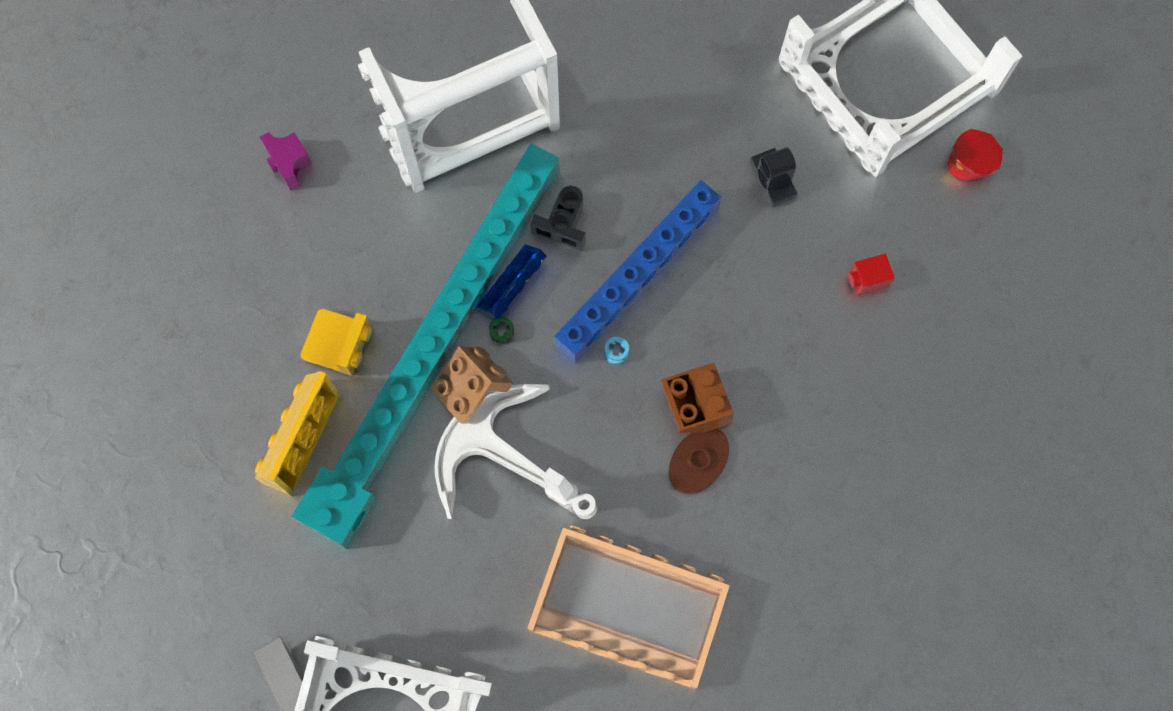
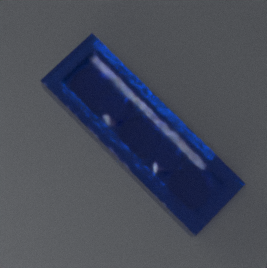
(511, 281)

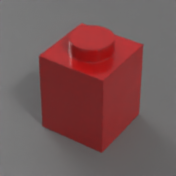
(871, 274)

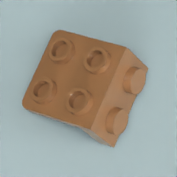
(468, 381)

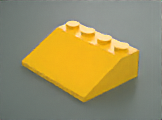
(298, 434)

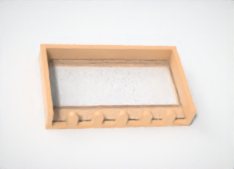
(629, 606)

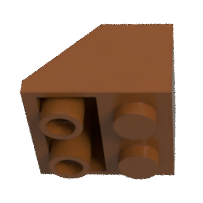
(698, 400)

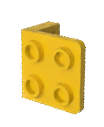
(337, 341)

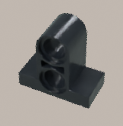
(775, 174)
(562, 213)

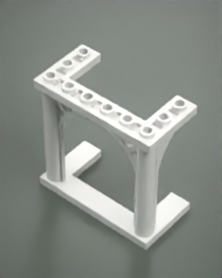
(803, 48)
(411, 100)
(325, 659)

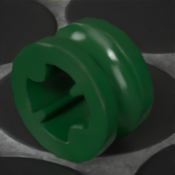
(507, 336)

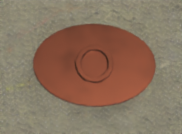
(698, 461)

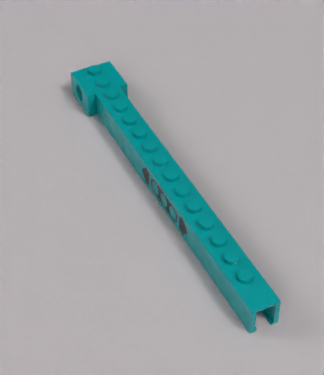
(340, 497)

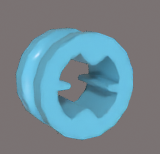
(609, 353)

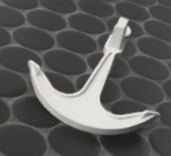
(479, 438)

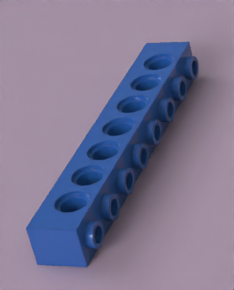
(637, 271)

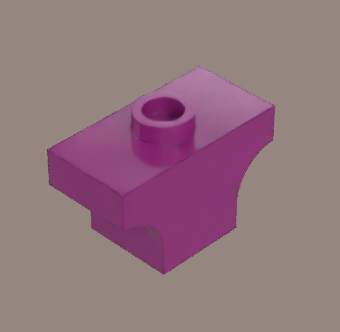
(286, 156)

